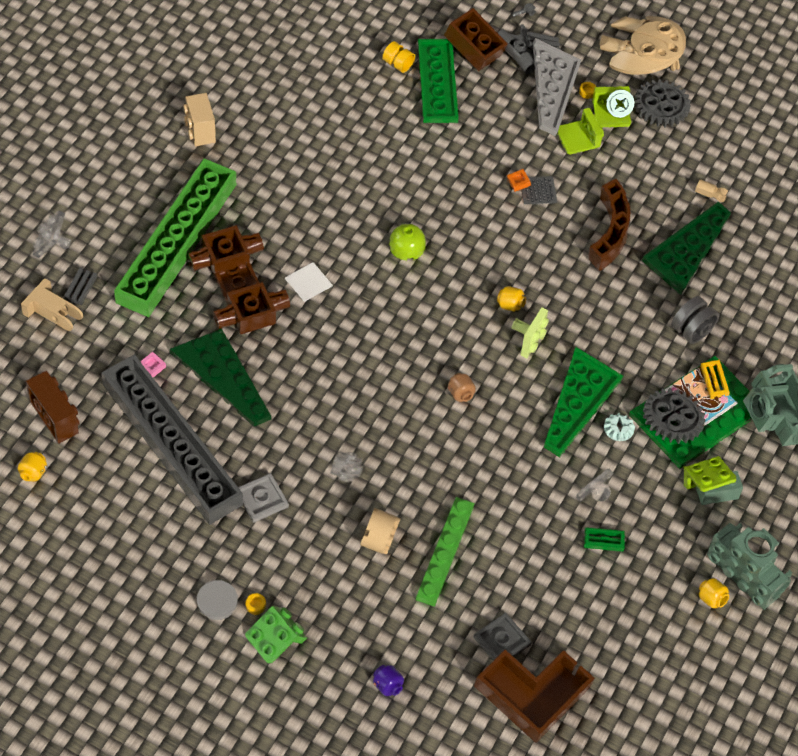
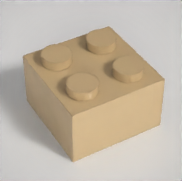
(199, 119)

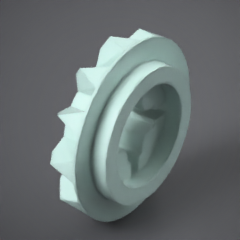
(620, 111)
(612, 431)

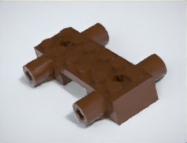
(246, 298)

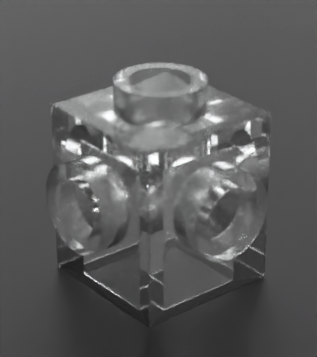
(346, 466)

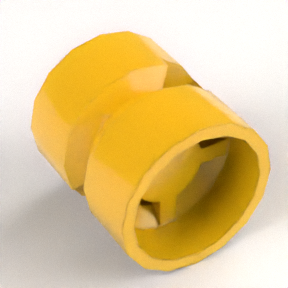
(398, 56)

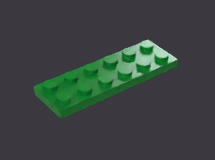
(437, 81)

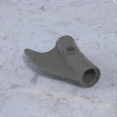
(518, 49)

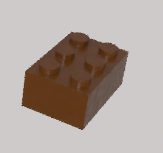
(475, 39)
(53, 406)

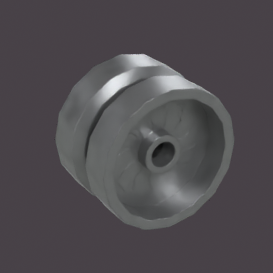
(695, 319)

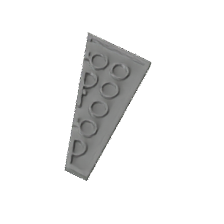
(554, 81)

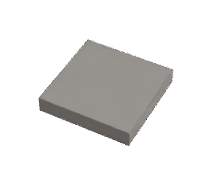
(263, 498)

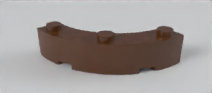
(611, 244)

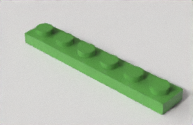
(445, 552)

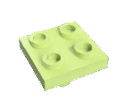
(532, 332)

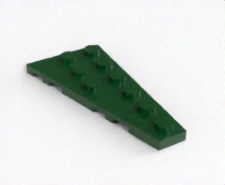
(221, 370)

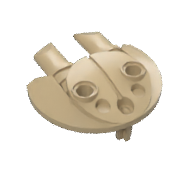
(653, 45)

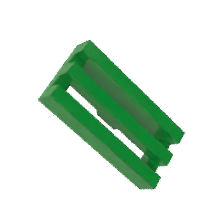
(604, 542)

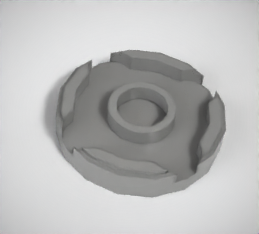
(217, 599)

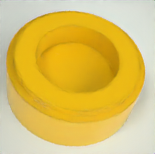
(587, 90)
(255, 604)

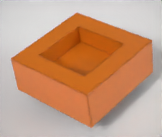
(518, 180)

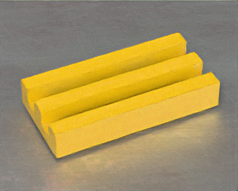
(718, 392)

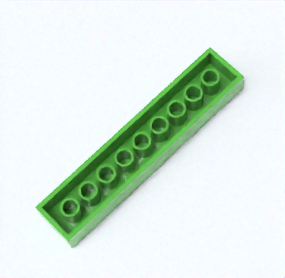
(175, 238)

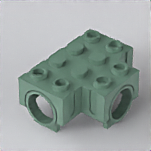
(775, 403)
(750, 571)

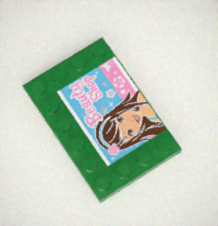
(722, 414)

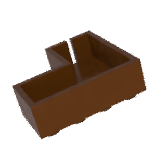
(529, 700)

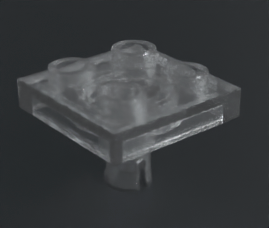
(50, 235)

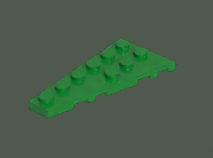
(582, 395)

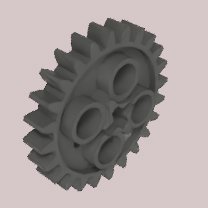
(662, 103)
(674, 415)

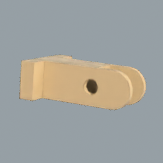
(50, 306)

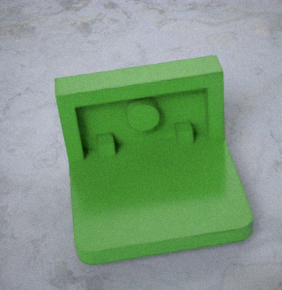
(275, 633)

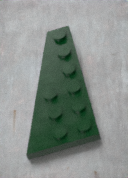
(684, 251)

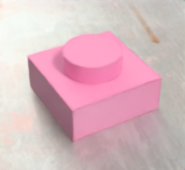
(153, 364)

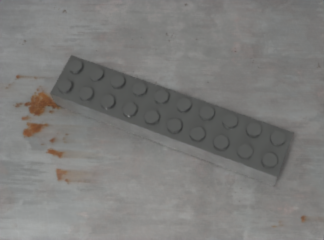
(172, 439)

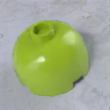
(407, 242)

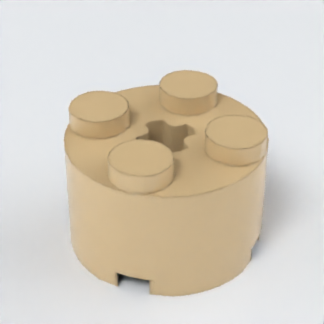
(380, 531)

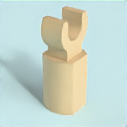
(711, 190)

